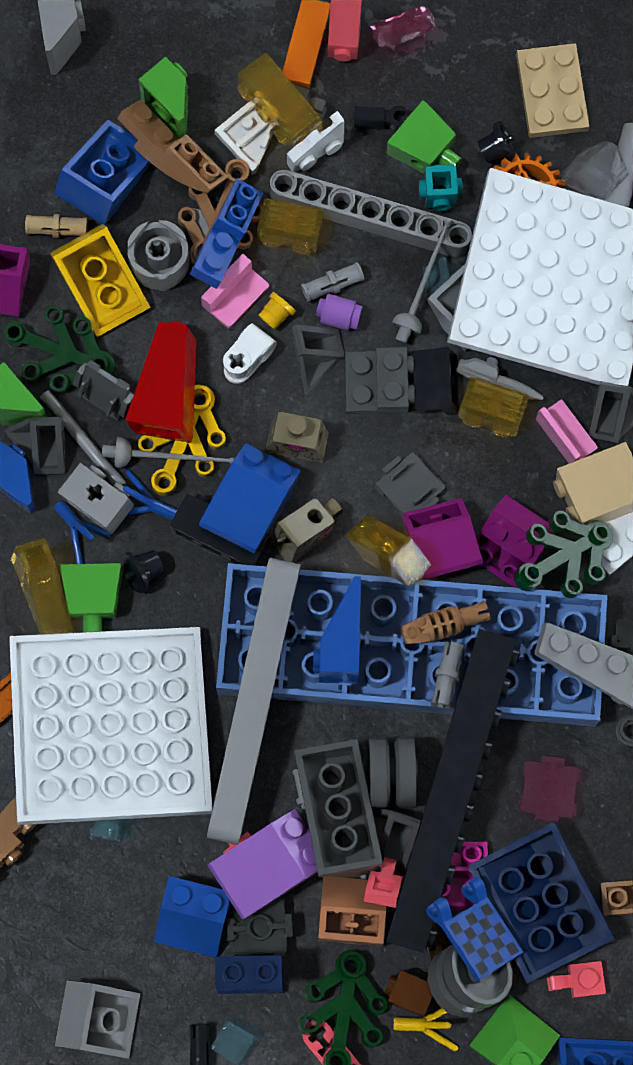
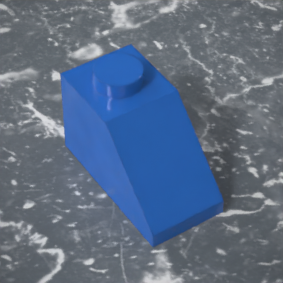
(15, 476)

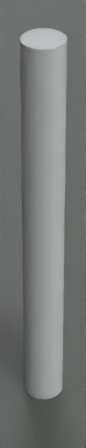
(82, 438)

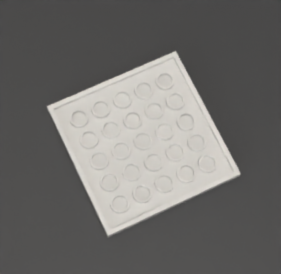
(549, 281)
(109, 726)

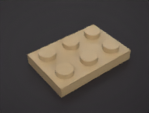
(552, 90)

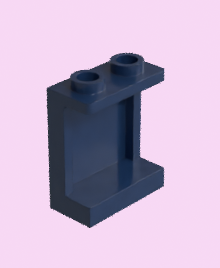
(248, 974)

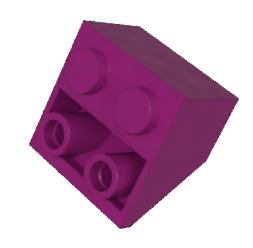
(13, 277)
(444, 537)
(504, 539)

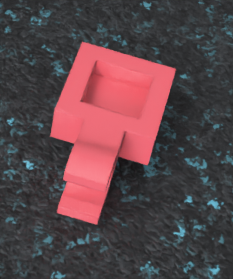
(384, 886)
(583, 979)

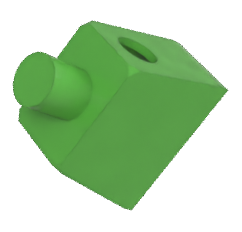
(423, 140)
(92, 592)

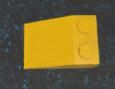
(100, 279)

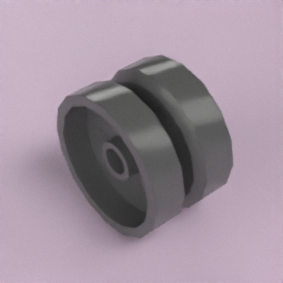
(393, 772)
(458, 990)

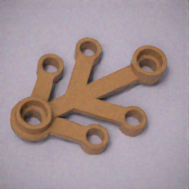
(208, 211)

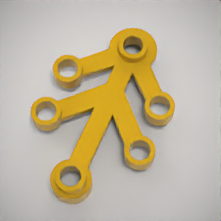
(179, 447)

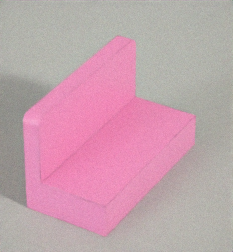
(236, 292)
(566, 432)

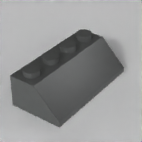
(338, 810)

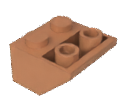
(347, 916)

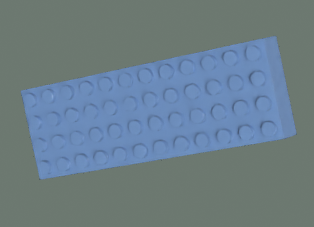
(401, 673)

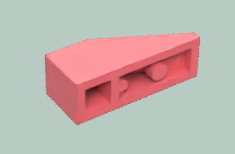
(344, 29)

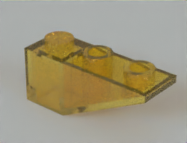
(42, 587)

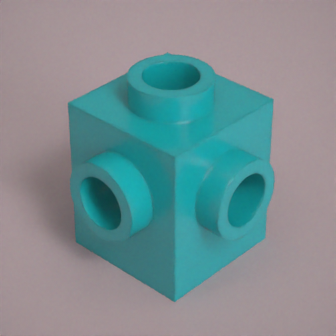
(440, 187)

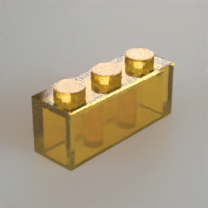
(278, 101)
(388, 550)

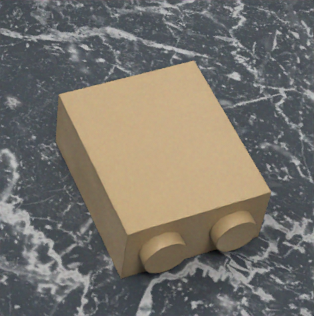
(598, 485)

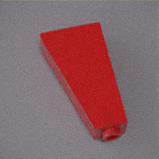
(166, 386)

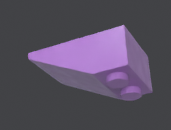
(266, 864)

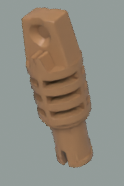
(443, 623)

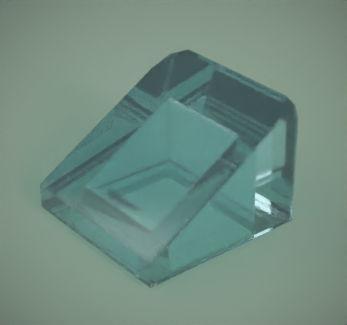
(232, 1042)

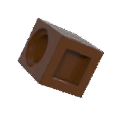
(409, 993)

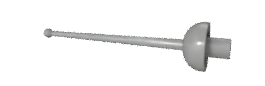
(408, 321)
(123, 452)

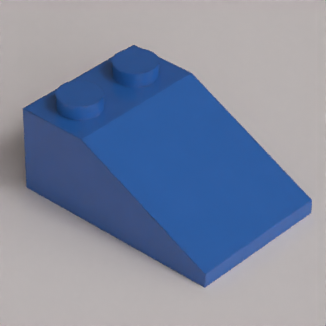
(102, 173)
(250, 498)
(340, 645)

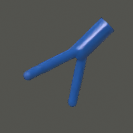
(146, 498)
(77, 524)

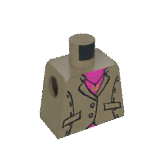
(297, 437)
(305, 528)

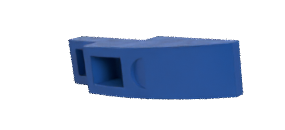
(226, 233)

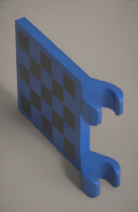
(477, 932)

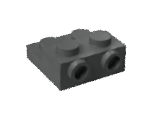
(379, 381)

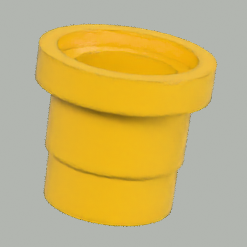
(276, 311)

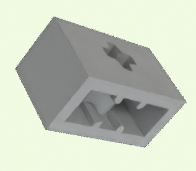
(79, 493)

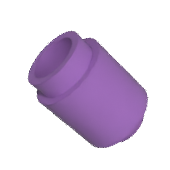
(339, 312)

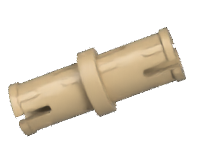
(56, 225)

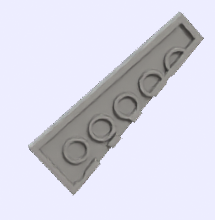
(589, 661)

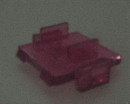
(403, 27)
(549, 789)

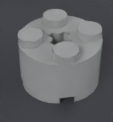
(158, 238)

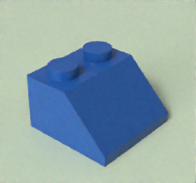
(192, 917)

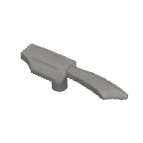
(489, 372)

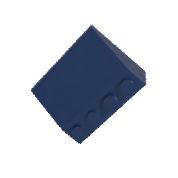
(543, 901)

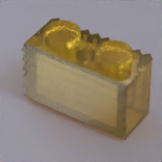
(290, 226)
(492, 407)

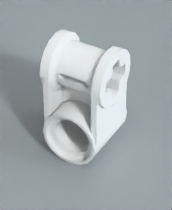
(250, 350)

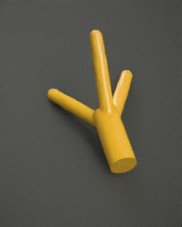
(425, 1025)

